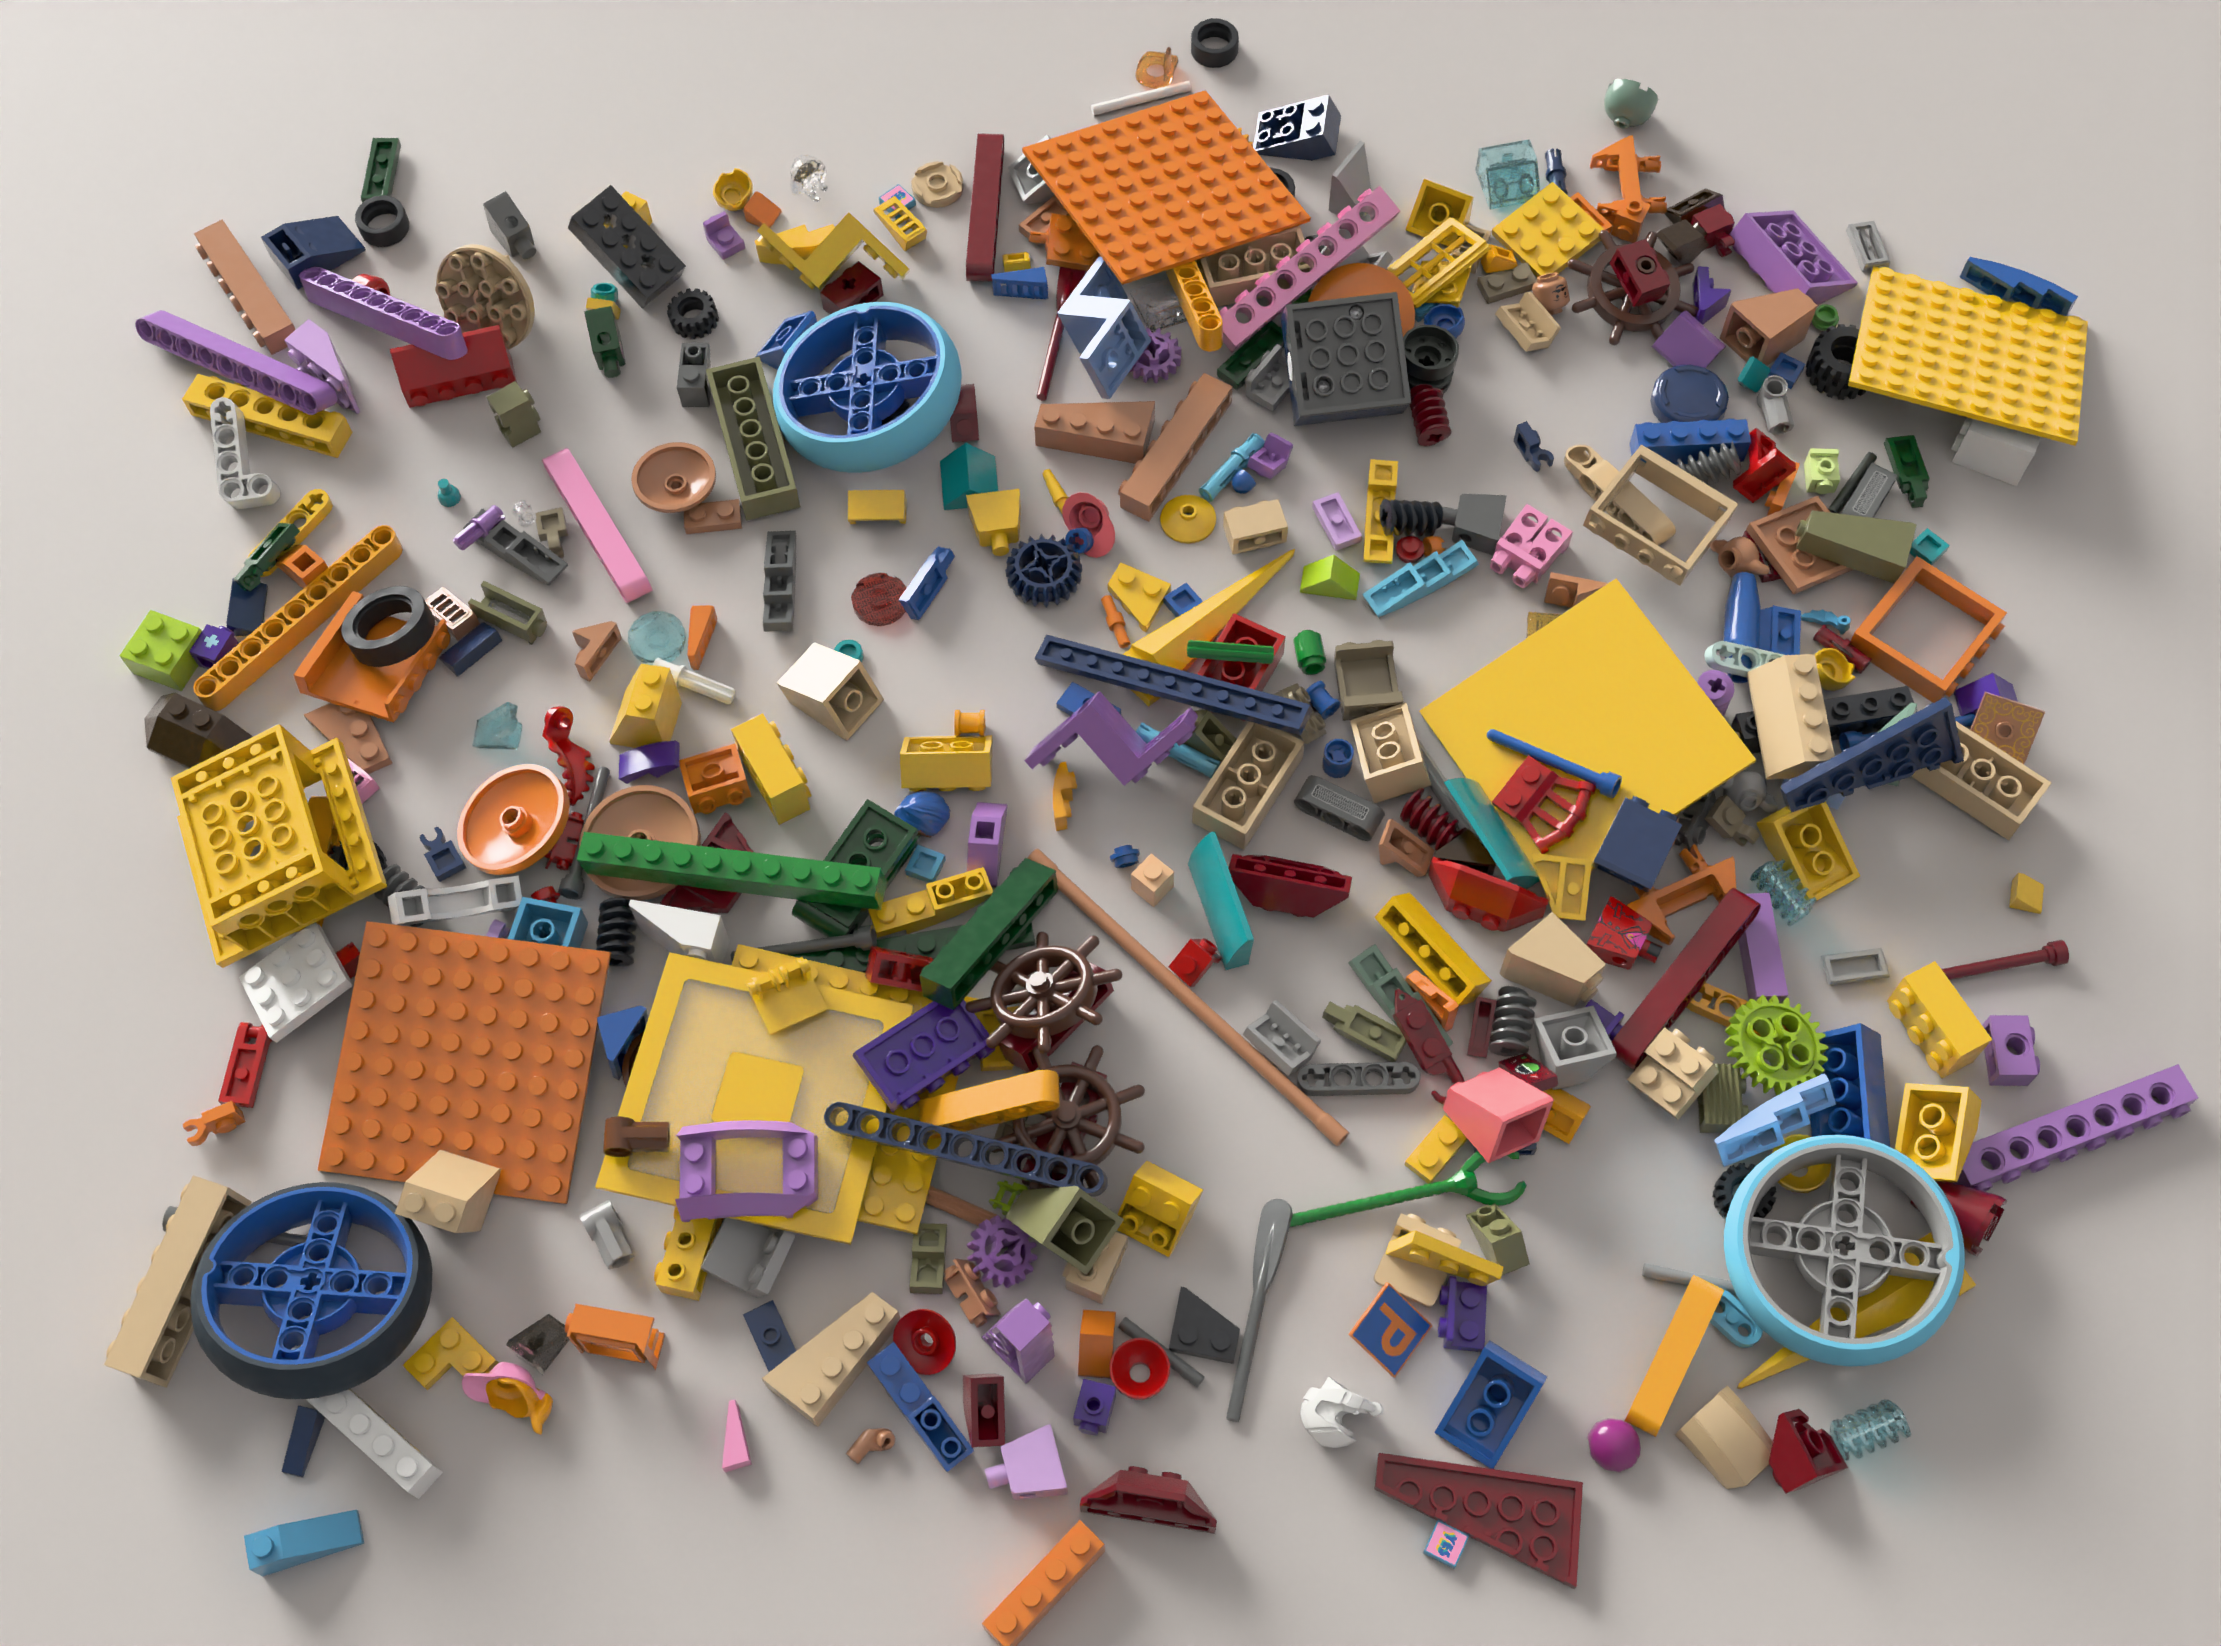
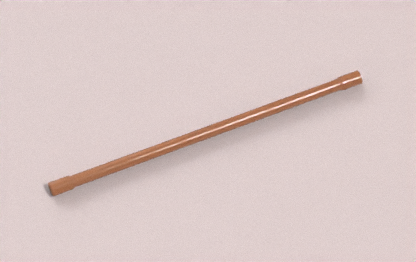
(1323, 1121)

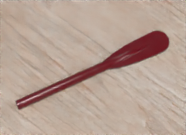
(1067, 282)

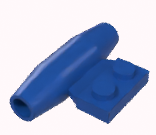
(1766, 629)

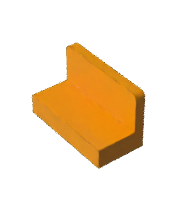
(1565, 1114)

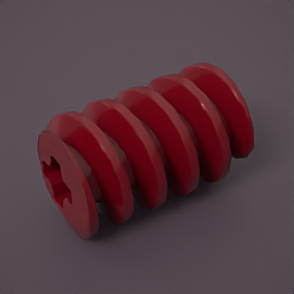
(1429, 415)
(1428, 820)

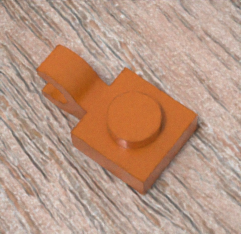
(216, 1120)

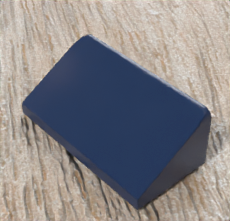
(246, 609)
(471, 648)

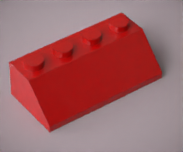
(432, 378)

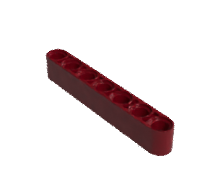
(985, 207)
(1685, 976)

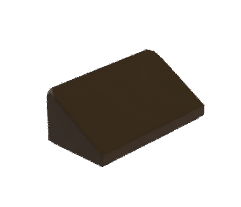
(1694, 204)

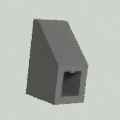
(692, 376)

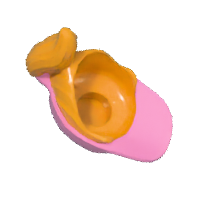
(512, 1390)

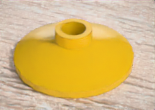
(1188, 527)

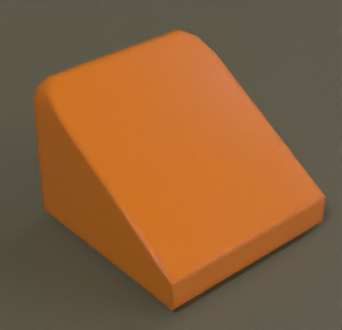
(761, 210)

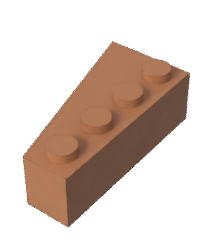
(1097, 429)

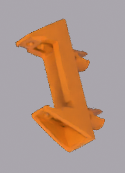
(1622, 158)
(1684, 893)

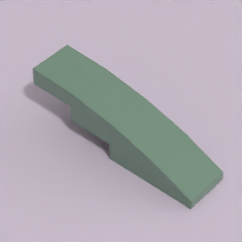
(1383, 981)

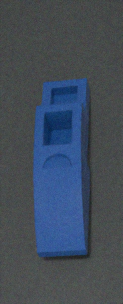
(920, 1407)

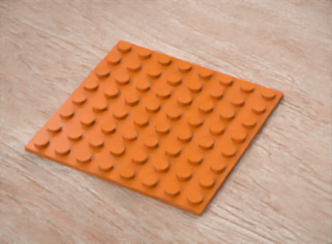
(1165, 186)
(465, 1054)

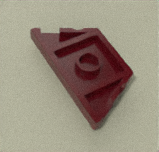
(724, 836)

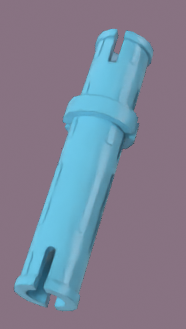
(1238, 460)
(1183, 753)

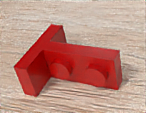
(1766, 467)

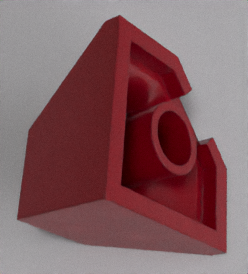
(1801, 1453)

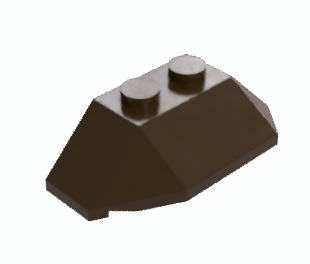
(189, 731)

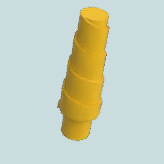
(1056, 491)

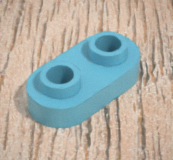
(1735, 1316)

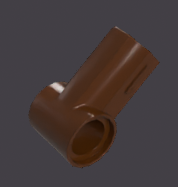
(626, 1136)

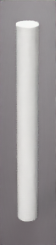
(1141, 98)

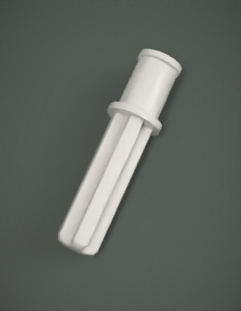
(698, 682)

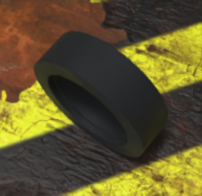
(398, 645)

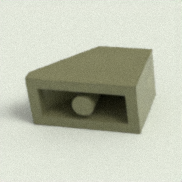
(1211, 736)

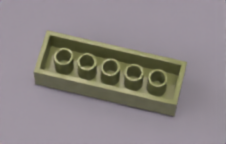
(753, 438)

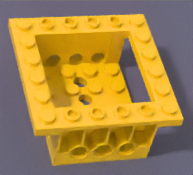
(291, 879)

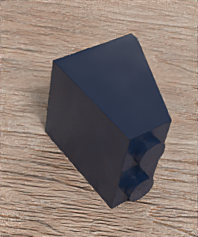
(1637, 843)

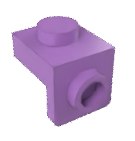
(1272, 457)

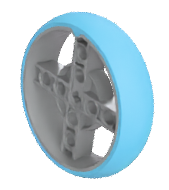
(1836, 1340)

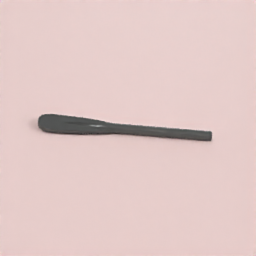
(1269, 1247)

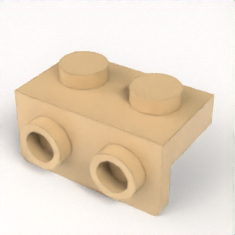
(1529, 323)

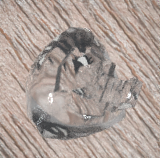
(807, 174)

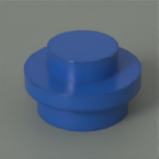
(1125, 856)

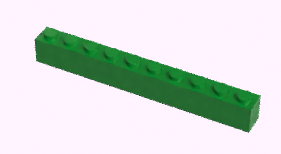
(732, 870)

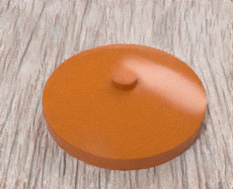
(1364, 280)
(513, 819)

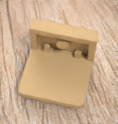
(1412, 1279)

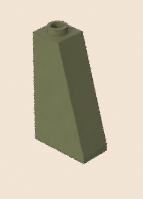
(1858, 542)

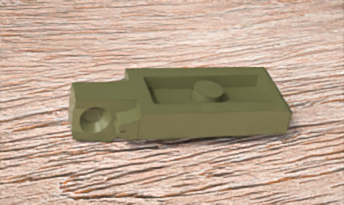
(1366, 1030)

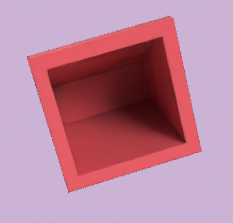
(1498, 1112)

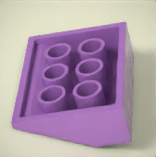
(1790, 255)

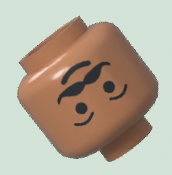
(1551, 292)

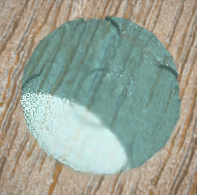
(656, 636)

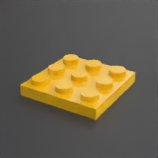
(1548, 231)

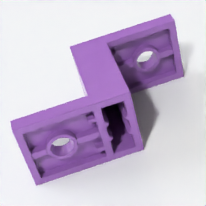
(1113, 739)

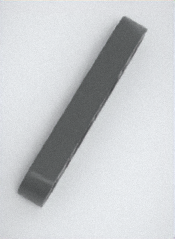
(1357, 1072)

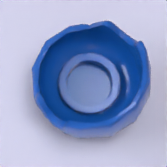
(1446, 317)

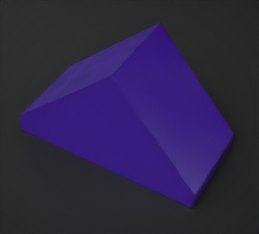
(1970, 696)

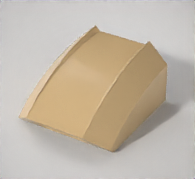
(1727, 1440)

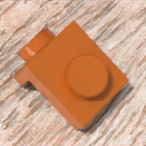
(1630, 219)

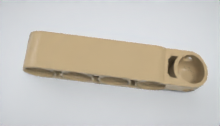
(1629, 506)

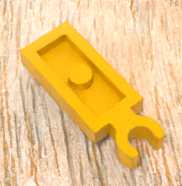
(1436, 1150)

